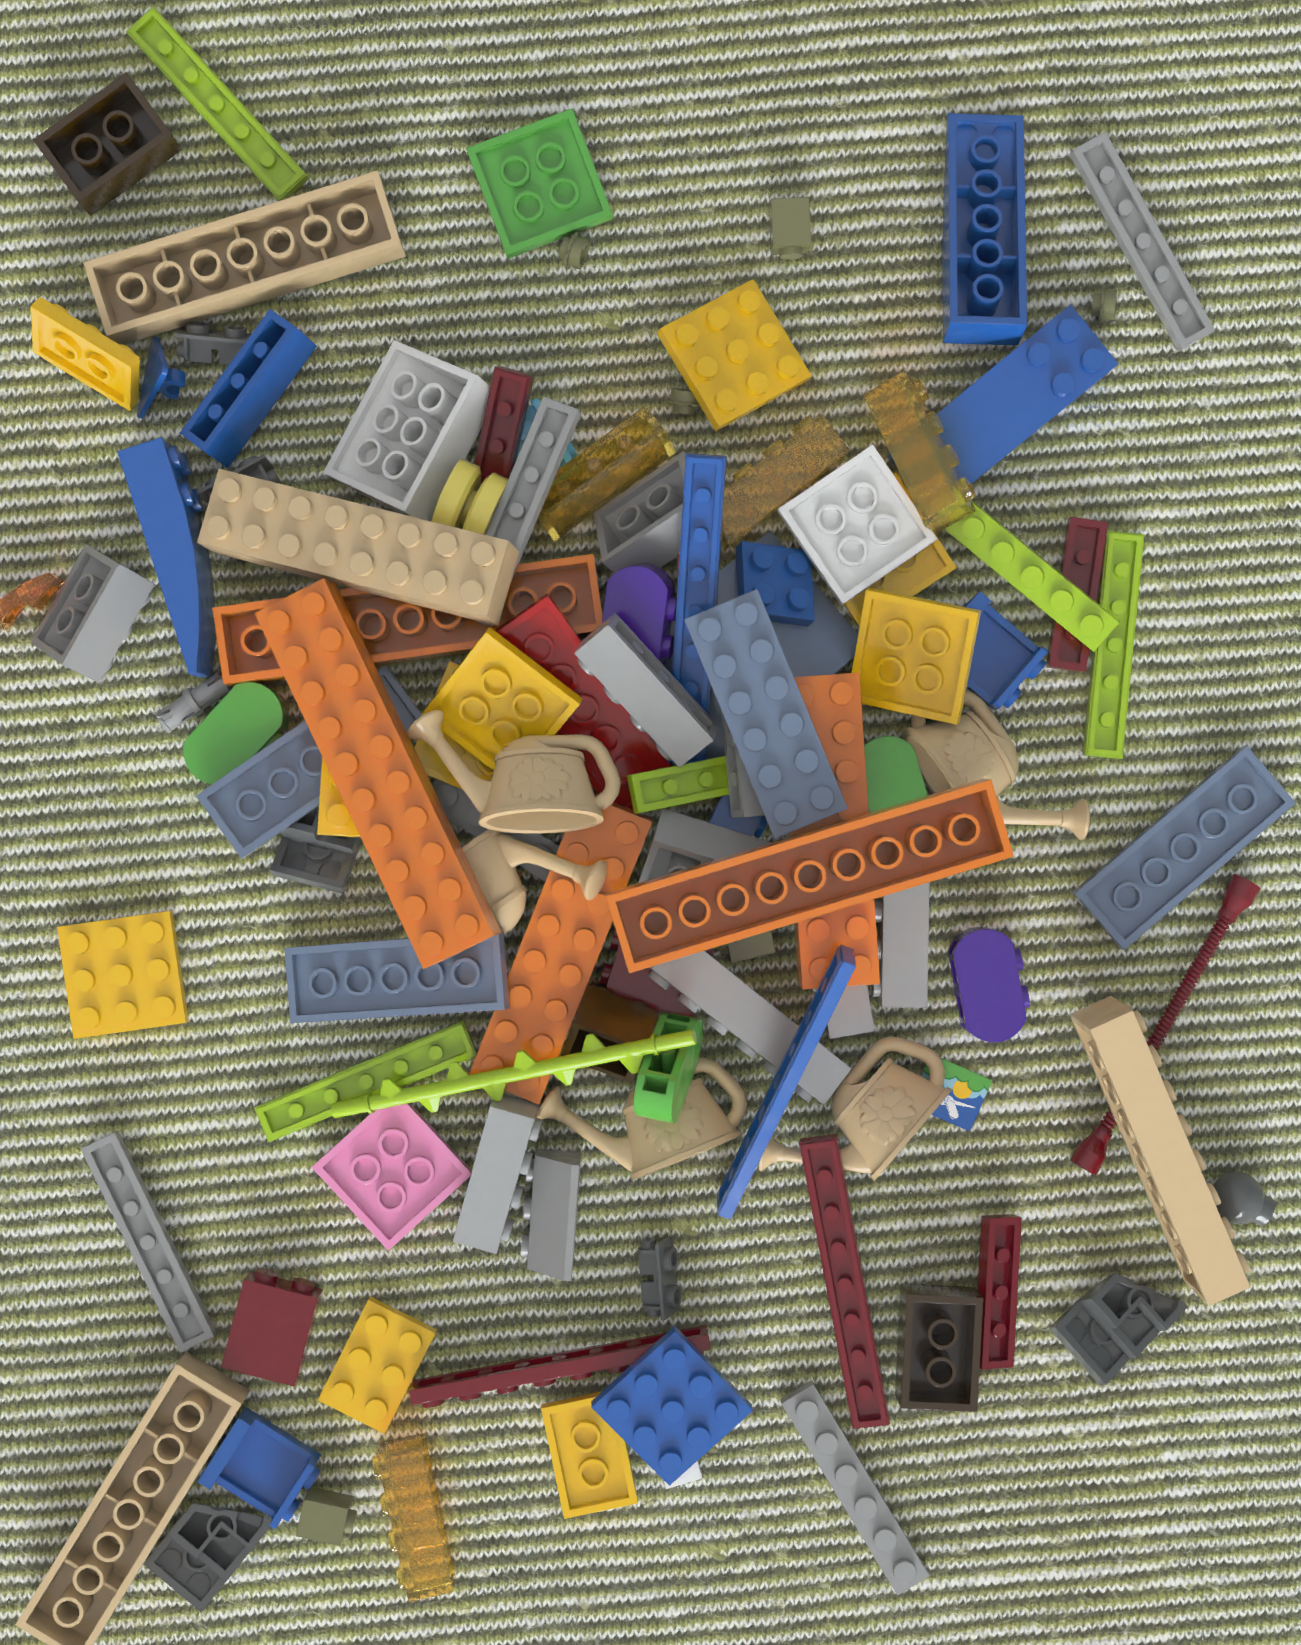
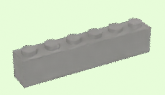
(748, 1017)

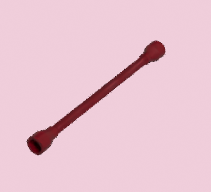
(1236, 898)

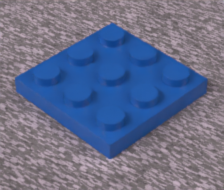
(671, 1405)

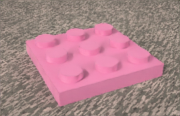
(392, 1171)

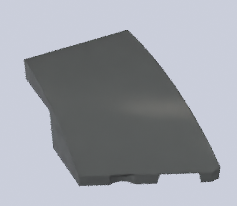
(315, 858)
(1114, 1324)
(205, 1550)

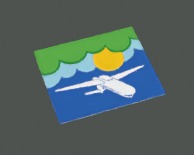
(966, 1095)

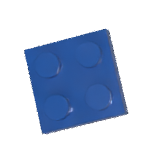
(781, 579)

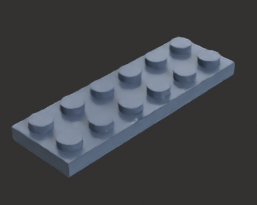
(765, 713)
(280, 782)
(1184, 847)
(389, 980)

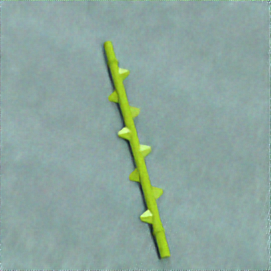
(524, 1068)

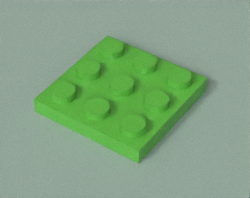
(539, 183)

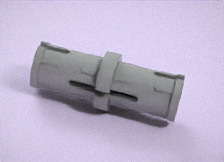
(192, 702)

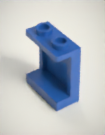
(1000, 657)
(263, 1466)

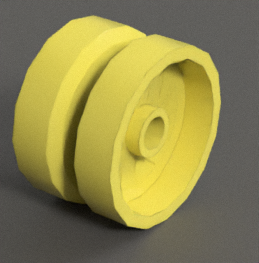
(464, 503)

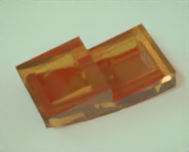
(35, 593)

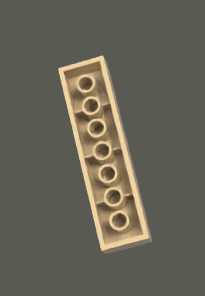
(244, 259)
(359, 546)
(1161, 1149)
(133, 1505)

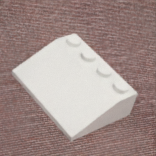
(410, 431)

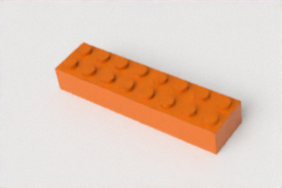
(837, 718)
(560, 950)

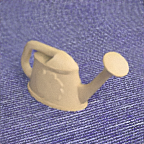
(977, 751)
(535, 780)
(494, 863)
(881, 1112)
(656, 1143)

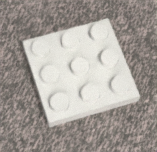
(856, 525)

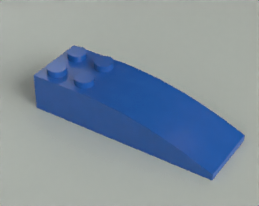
(984, 230)
(1023, 393)
(171, 529)

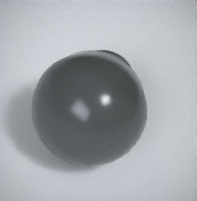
(1243, 1199)

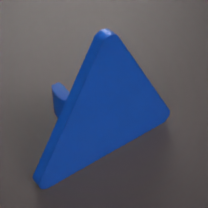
(158, 378)

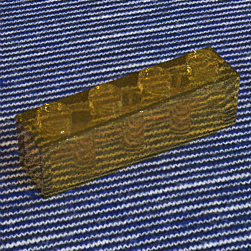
(920, 452)
(604, 471)
(779, 476)
(415, 1517)

